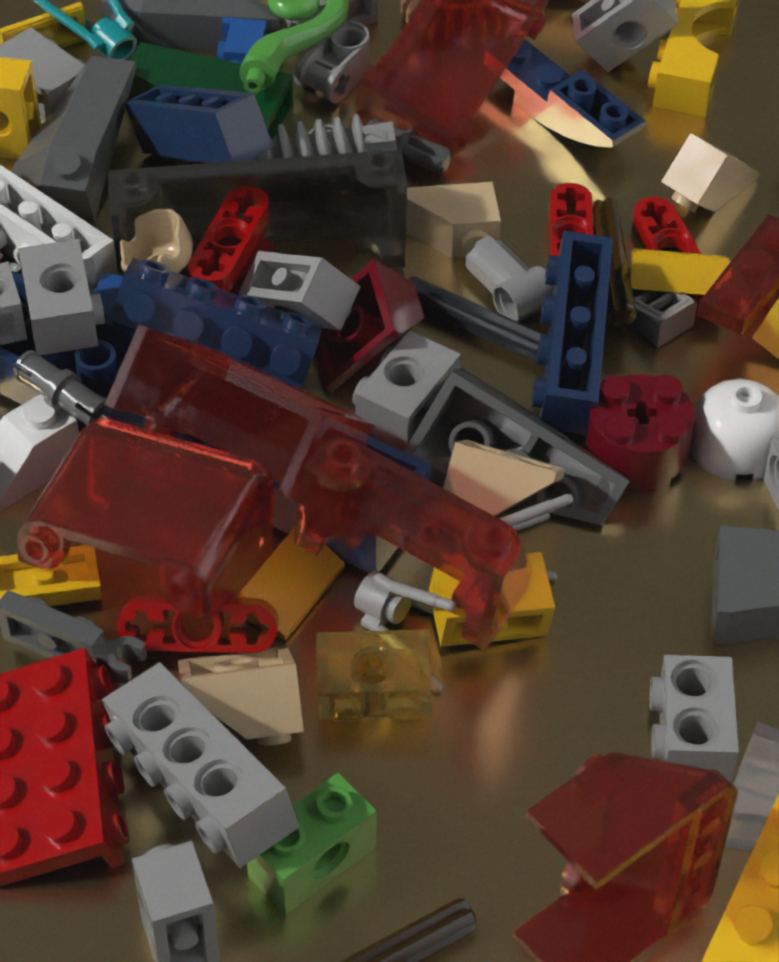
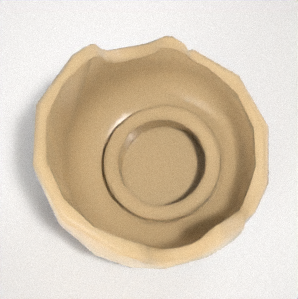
(159, 238)

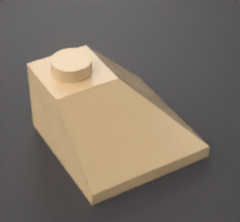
(248, 692)

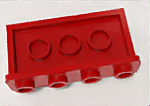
(57, 769)

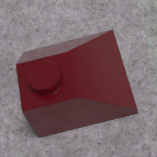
(379, 317)

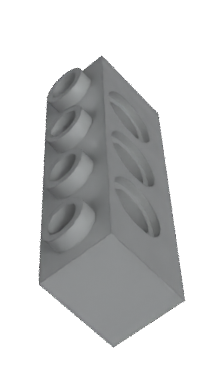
(199, 765)

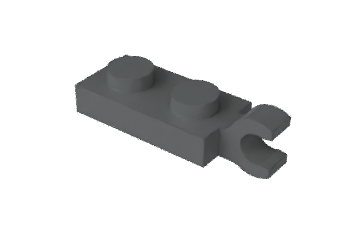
(53, 633)

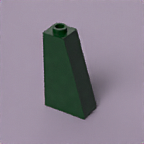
(179, 68)

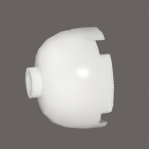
(735, 428)

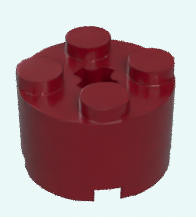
(642, 429)

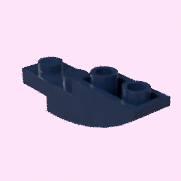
(567, 103)

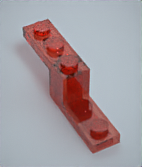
(747, 282)

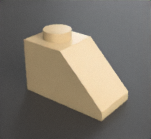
(706, 175)
(453, 216)
(496, 477)

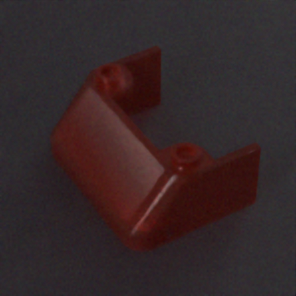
(228, 405)
(639, 856)

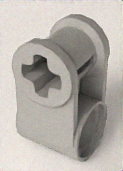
(336, 62)

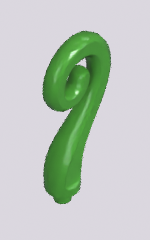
(271, 51)

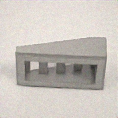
(660, 327)

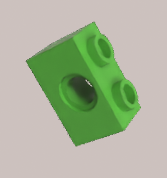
(332, 836)

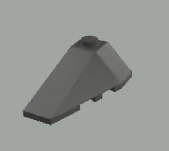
(189, 22)
(78, 138)
(480, 413)

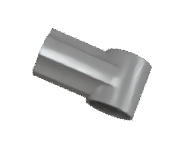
(515, 287)

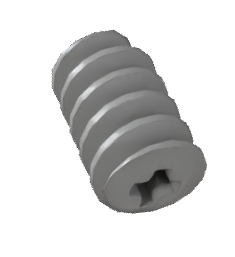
(320, 142)

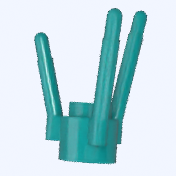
(107, 35)

